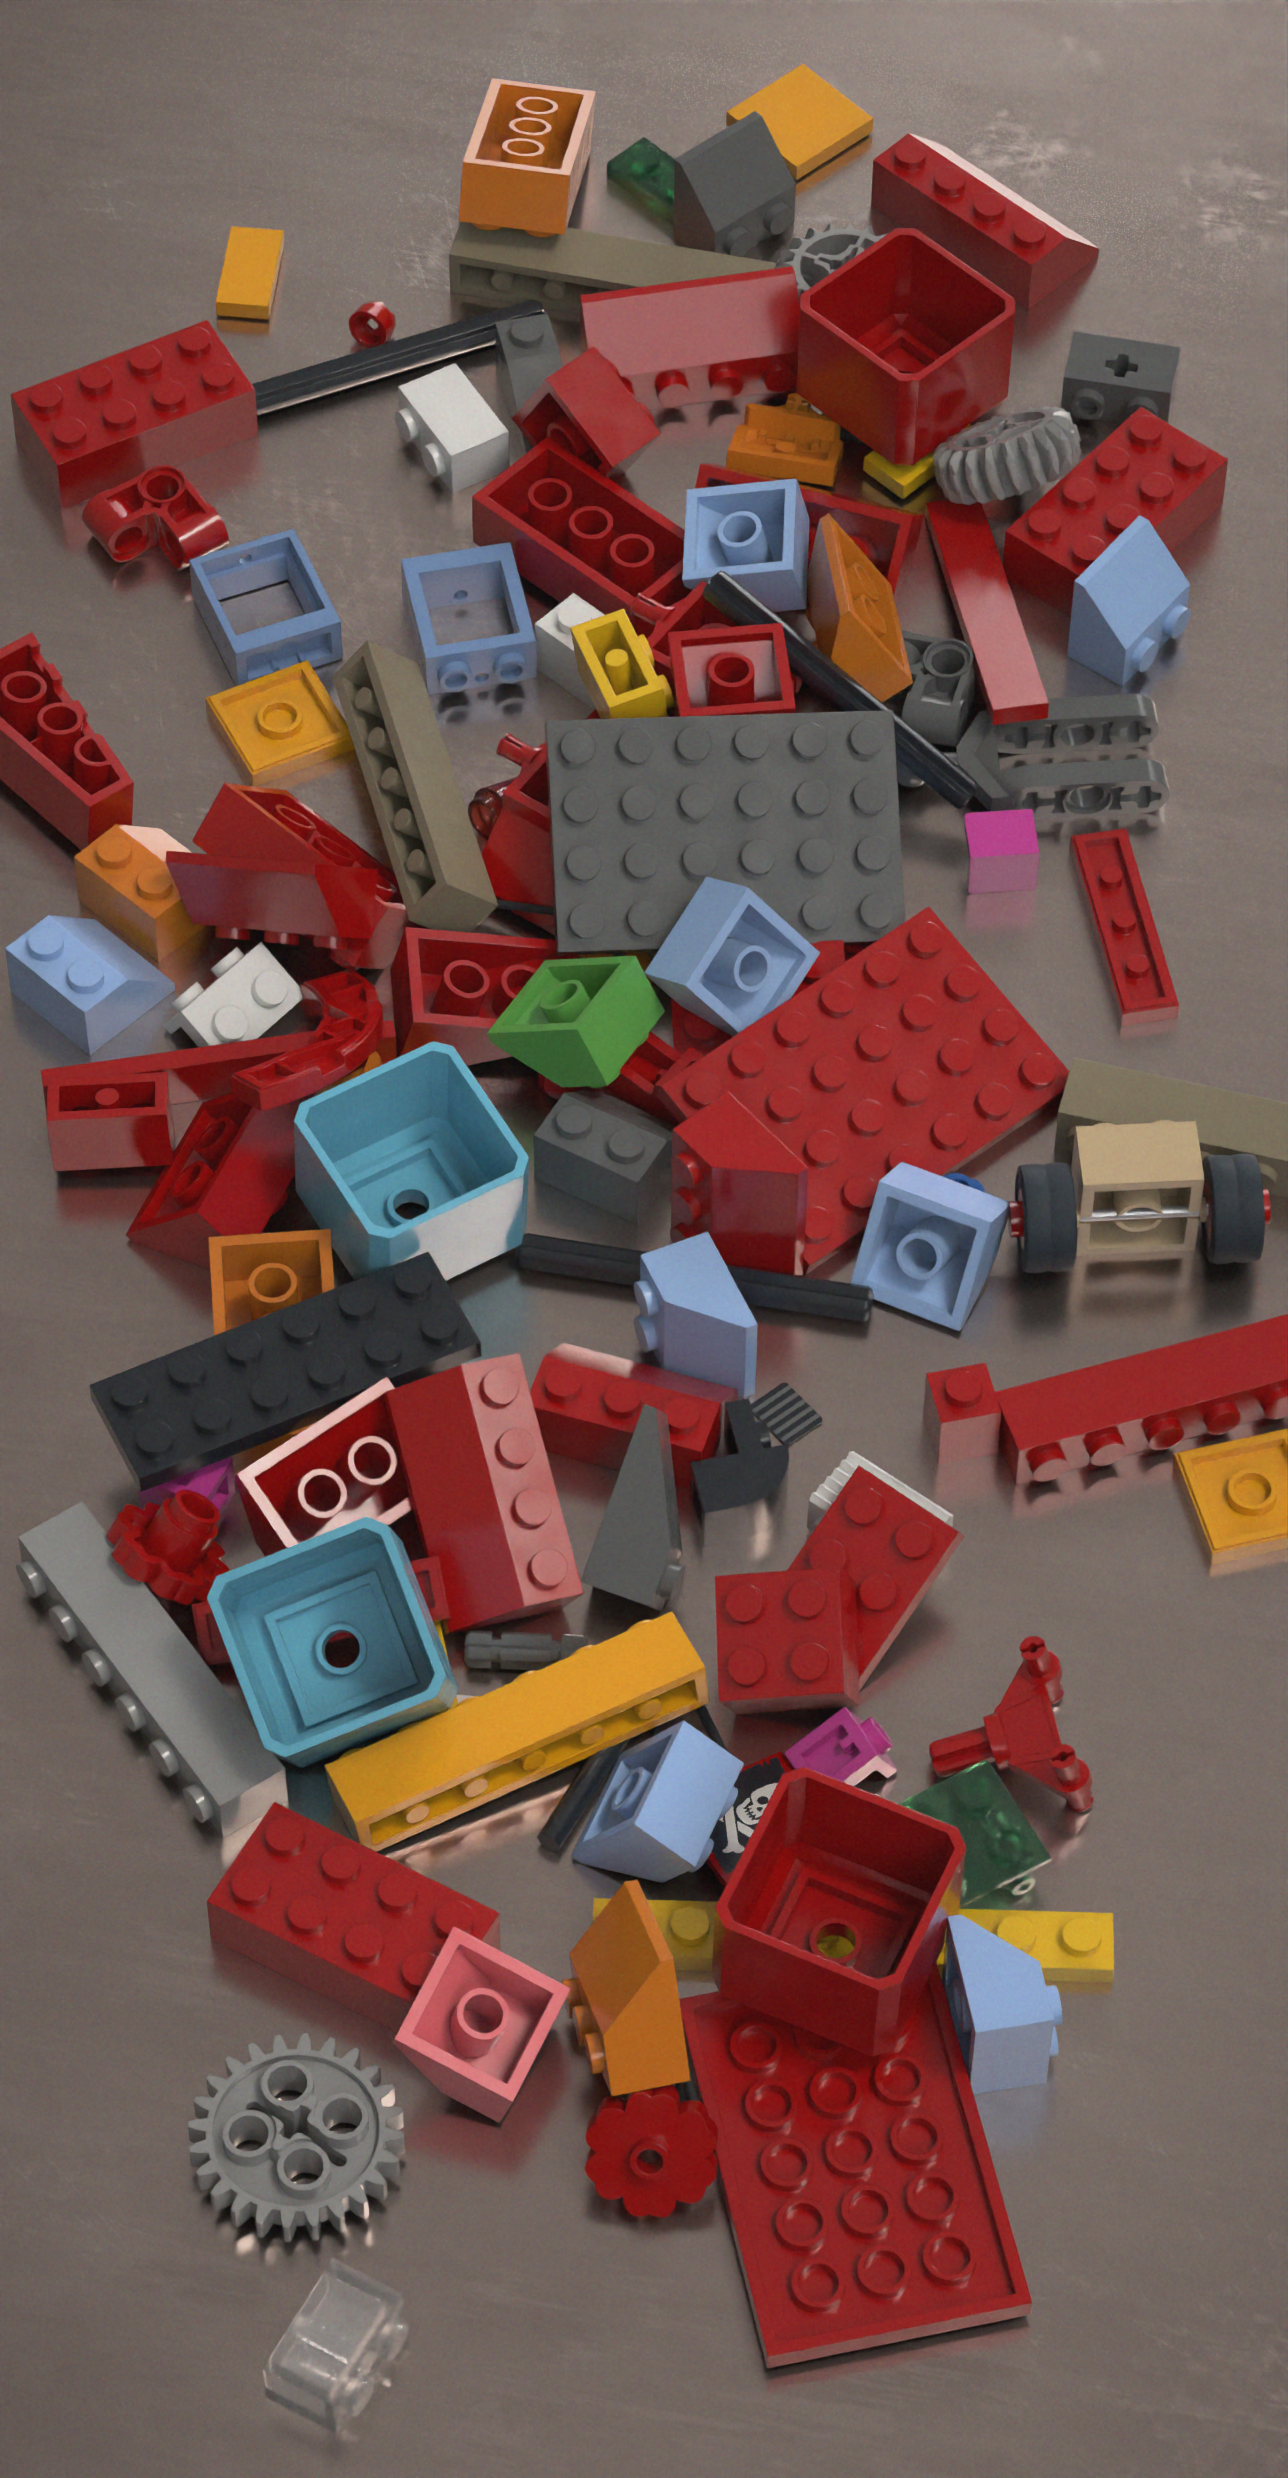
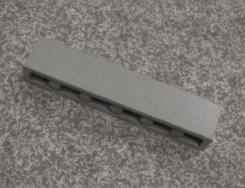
(152, 1671)

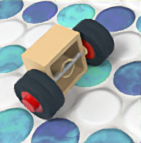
(1138, 1194)

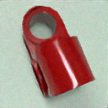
(153, 511)

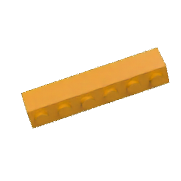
(517, 1733)

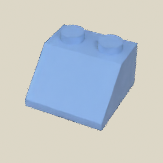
(754, 536)
(1128, 605)
(731, 957)
(83, 979)
(929, 1244)
(696, 1315)
(661, 1806)
(998, 2008)

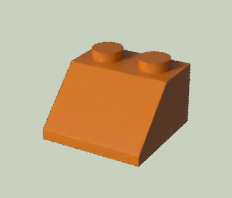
(131, 888)

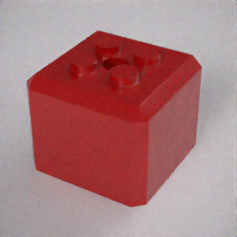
(904, 345)
(847, 1868)

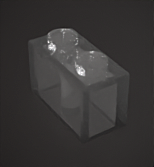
(336, 2346)

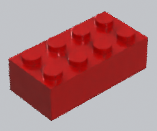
(134, 413)
(1134, 472)
(581, 533)
(339, 1916)

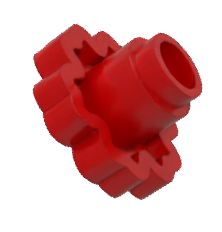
(170, 1546)
(651, 2150)

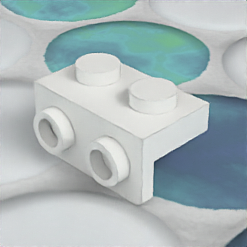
(240, 1004)

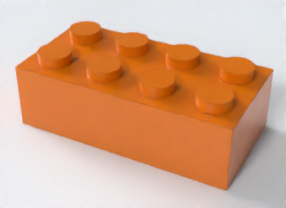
(526, 157)
(263, 1275)

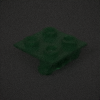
(997, 1835)

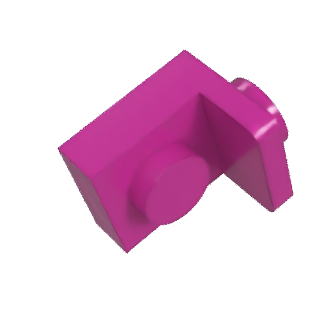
(845, 1748)

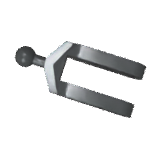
(1130, 724)

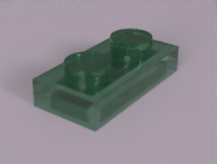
(646, 175)

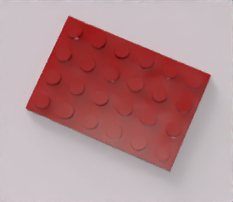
(879, 1067)
(853, 2180)

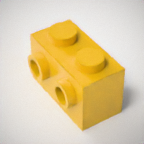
(619, 669)

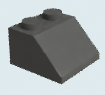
(733, 190)
(604, 1153)

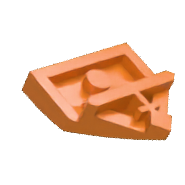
(787, 443)

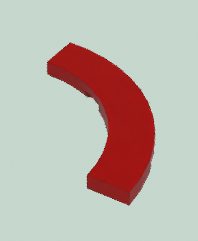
(343, 1040)

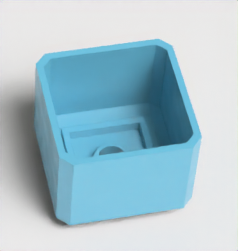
(420, 1137)
(286, 1610)

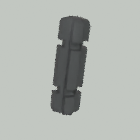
(519, 1649)

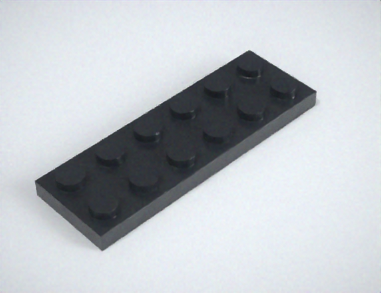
(283, 1370)

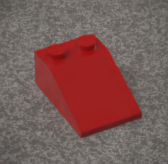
(458, 985)

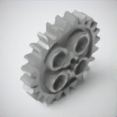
(260, 2179)

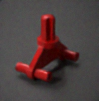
(1023, 1733)

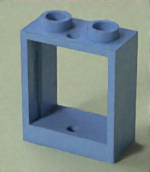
(462, 579)
(277, 646)

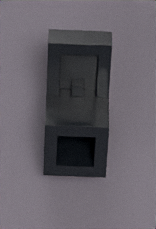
(743, 1490)

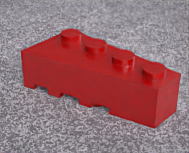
(53, 752)

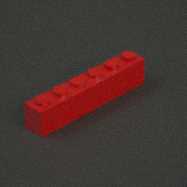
(1145, 1401)

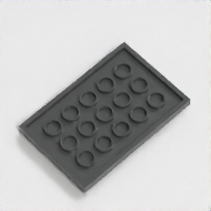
(755, 800)

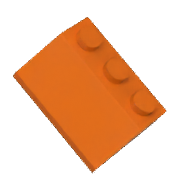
(855, 613)
(627, 1998)

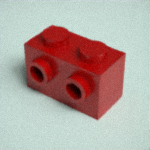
(110, 1121)

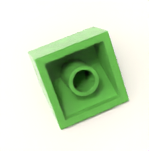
(579, 1019)

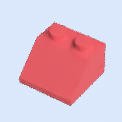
(479, 2023)

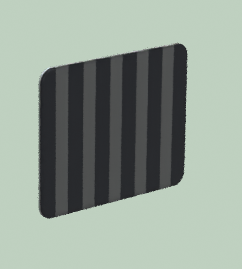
(786, 1413)

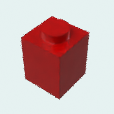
(961, 1413)

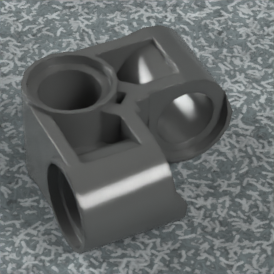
(941, 688)

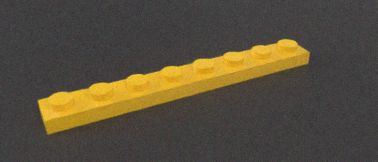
(1065, 1943)

